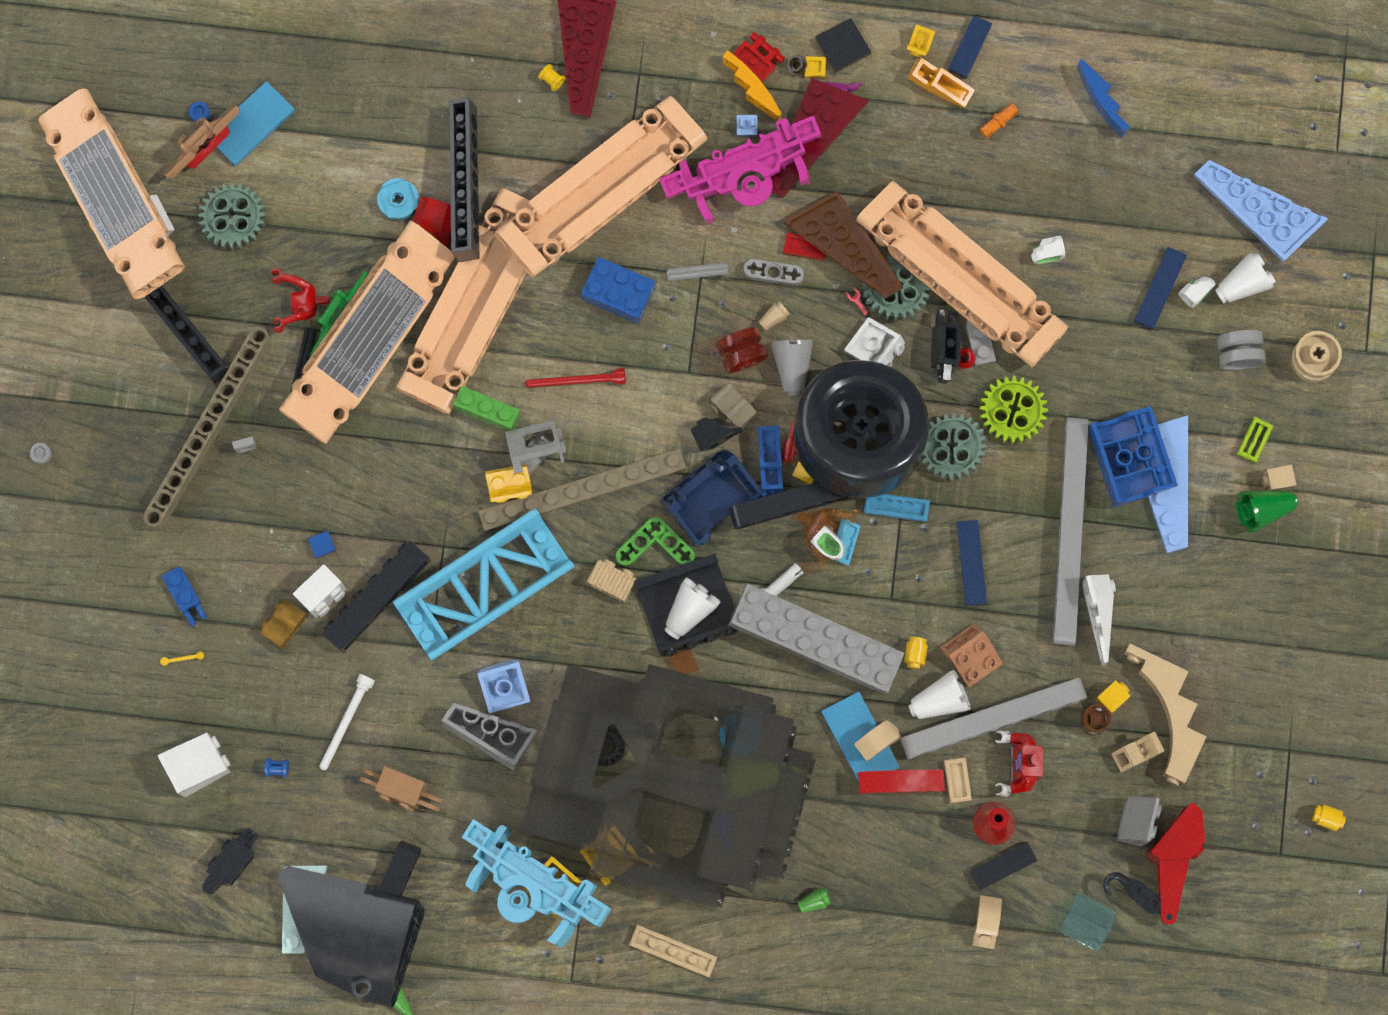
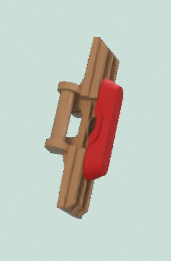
(192, 152)

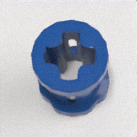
(276, 768)

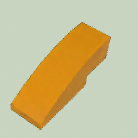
(940, 83)

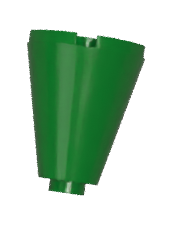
(1262, 508)

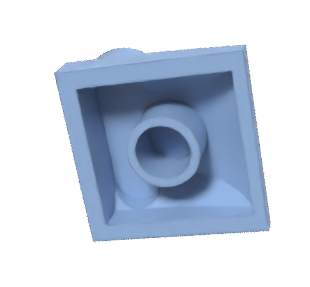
(503, 685)

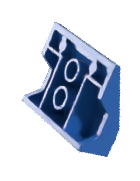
(1132, 456)

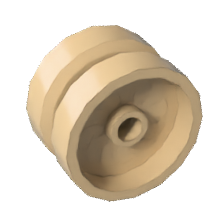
(1309, 366)

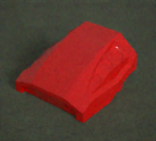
(434, 218)

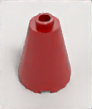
(988, 829)

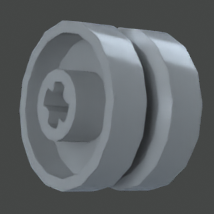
(1241, 350)

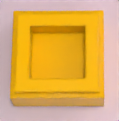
(815, 67)

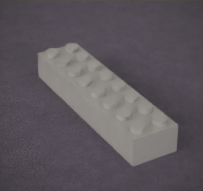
(816, 639)

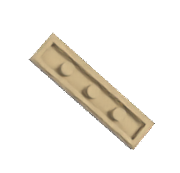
(673, 951)

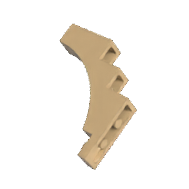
(1166, 682)

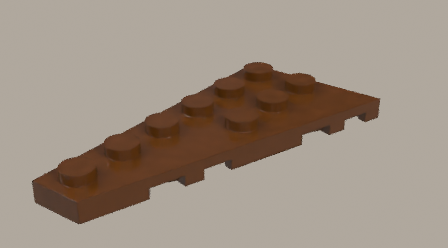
(837, 234)

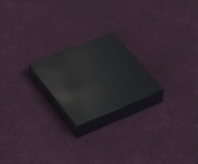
(843, 45)

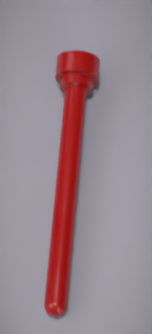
(616, 376)

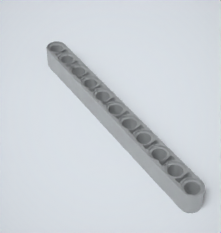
(1070, 531)

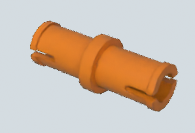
(999, 120)

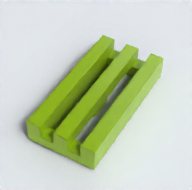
(1247, 456)

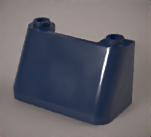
(708, 493)

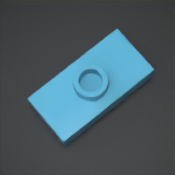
(848, 534)

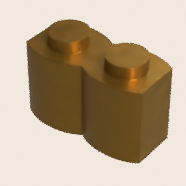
(283, 623)

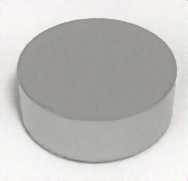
(40, 453)

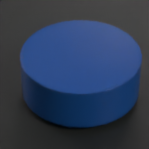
(198, 110)

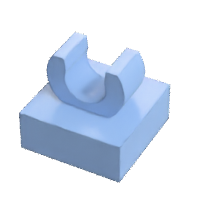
(746, 125)

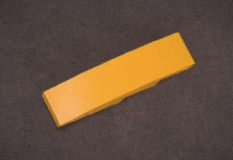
(756, 91)

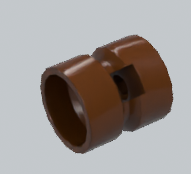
(1095, 719)

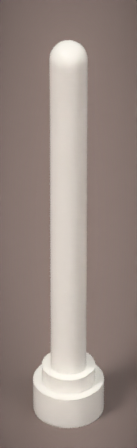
(363, 685)

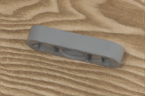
(780, 266)

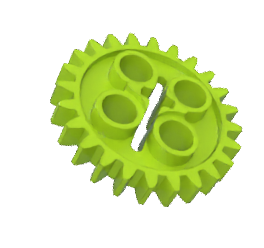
(1031, 415)

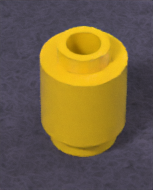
(915, 652)
(1328, 817)

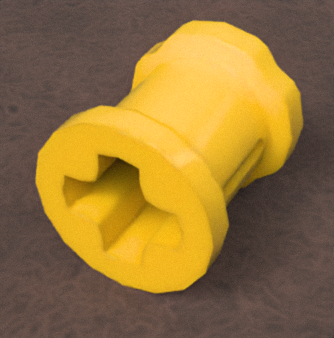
(551, 77)

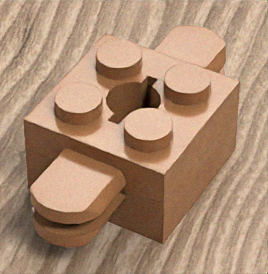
(402, 789)

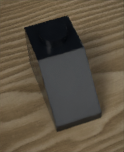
(713, 433)

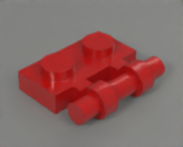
(754, 60)

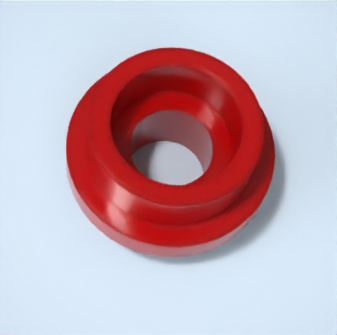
(972, 358)

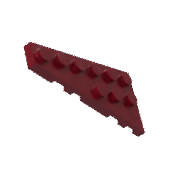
(585, 40)
(833, 113)

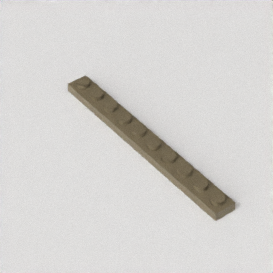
(584, 489)

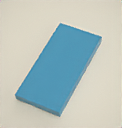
(255, 122)
(849, 722)

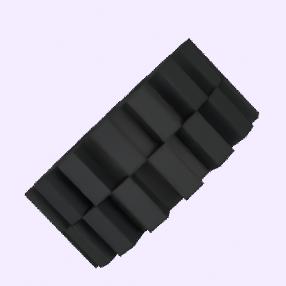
(618, 751)

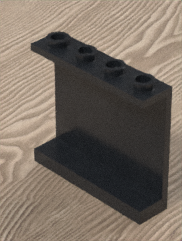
(659, 593)

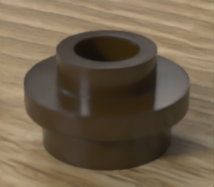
(795, 60)

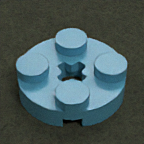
(407, 206)

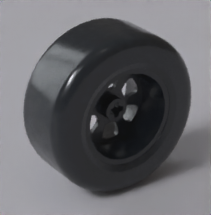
(869, 387)

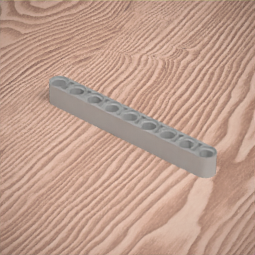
(993, 718)

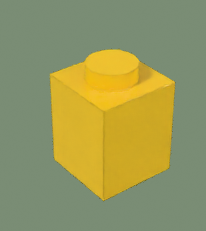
(1113, 696)

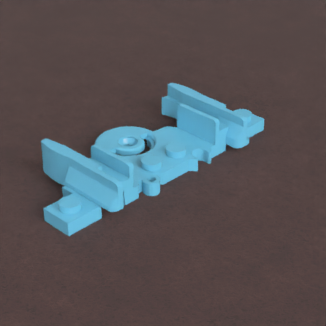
(547, 893)

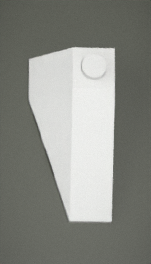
(1099, 600)

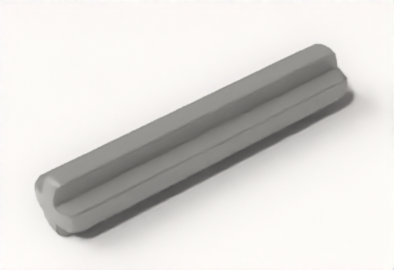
(697, 271)

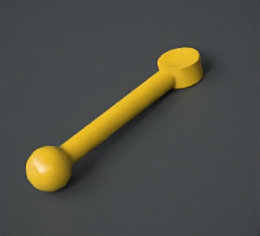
(165, 661)

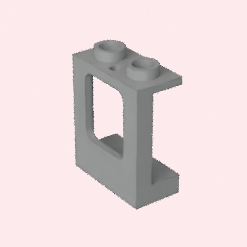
(520, 452)

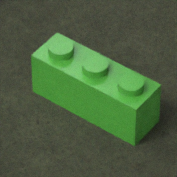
(487, 409)

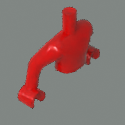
(302, 303)

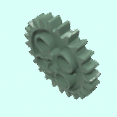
(231, 234)
(911, 285)
(972, 446)

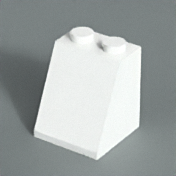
(195, 764)

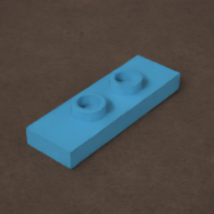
(898, 507)

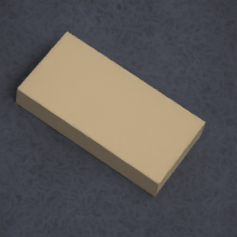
(957, 780)

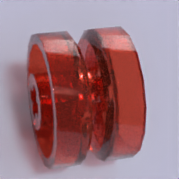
(742, 350)

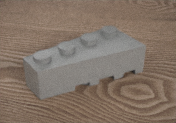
(496, 737)

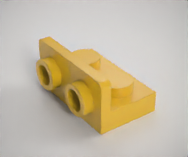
(505, 484)

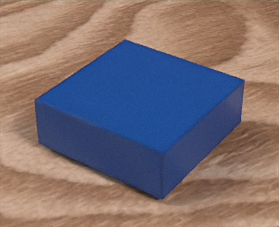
(322, 544)

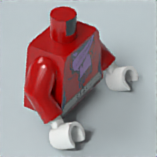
(1025, 763)

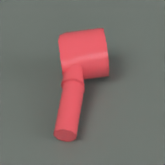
(856, 299)

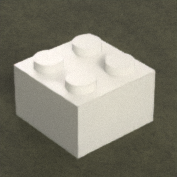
(320, 592)

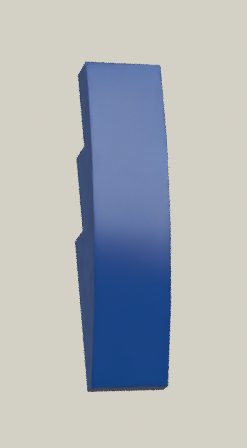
(1098, 92)
(770, 460)

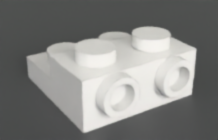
(875, 343)

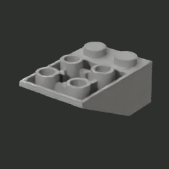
(1138, 820)

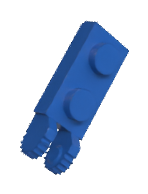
(183, 593)

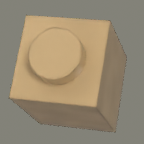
(1279, 479)

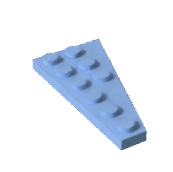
(1268, 215)
(1171, 506)

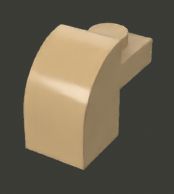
(878, 740)
(1137, 752)
(987, 922)

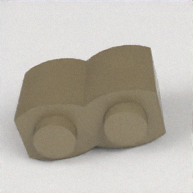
(732, 406)

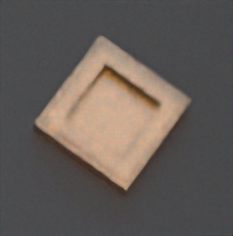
(684, 662)

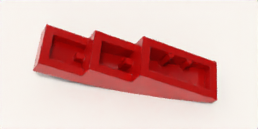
(901, 781)

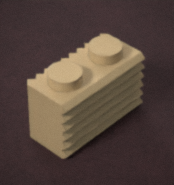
(611, 580)

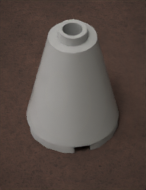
(792, 363)

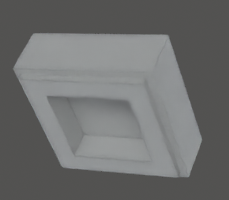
(244, 445)

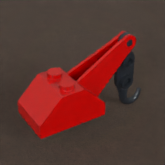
(1172, 855)

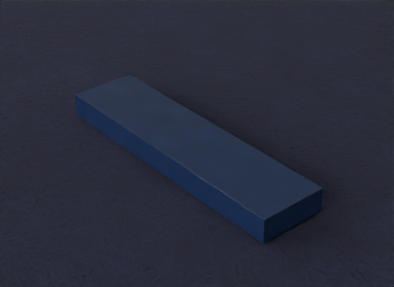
(1160, 288)
(971, 563)

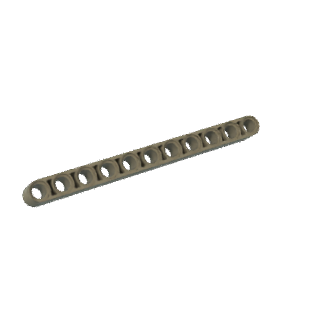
(207, 438)

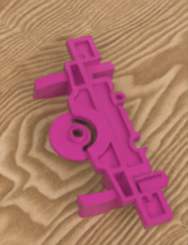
(724, 171)

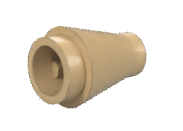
(774, 316)

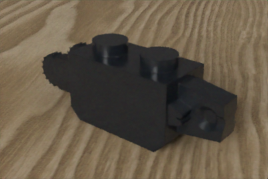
(945, 346)
(231, 861)

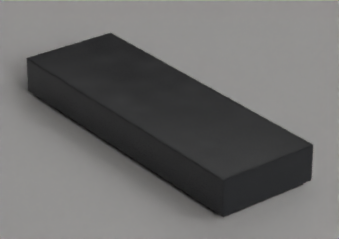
(1003, 866)

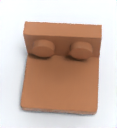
(972, 654)

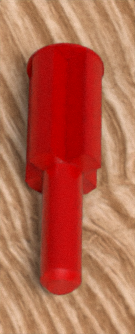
(788, 449)

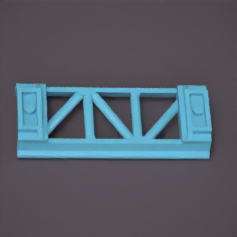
(419, 613)

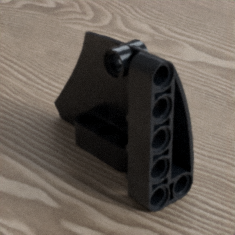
(353, 932)

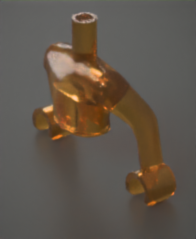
(820, 520)

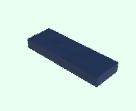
(970, 47)

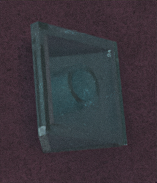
(1088, 922)

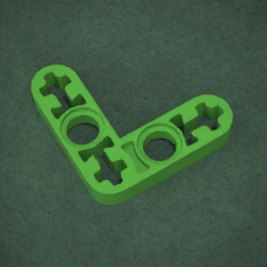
(659, 537)

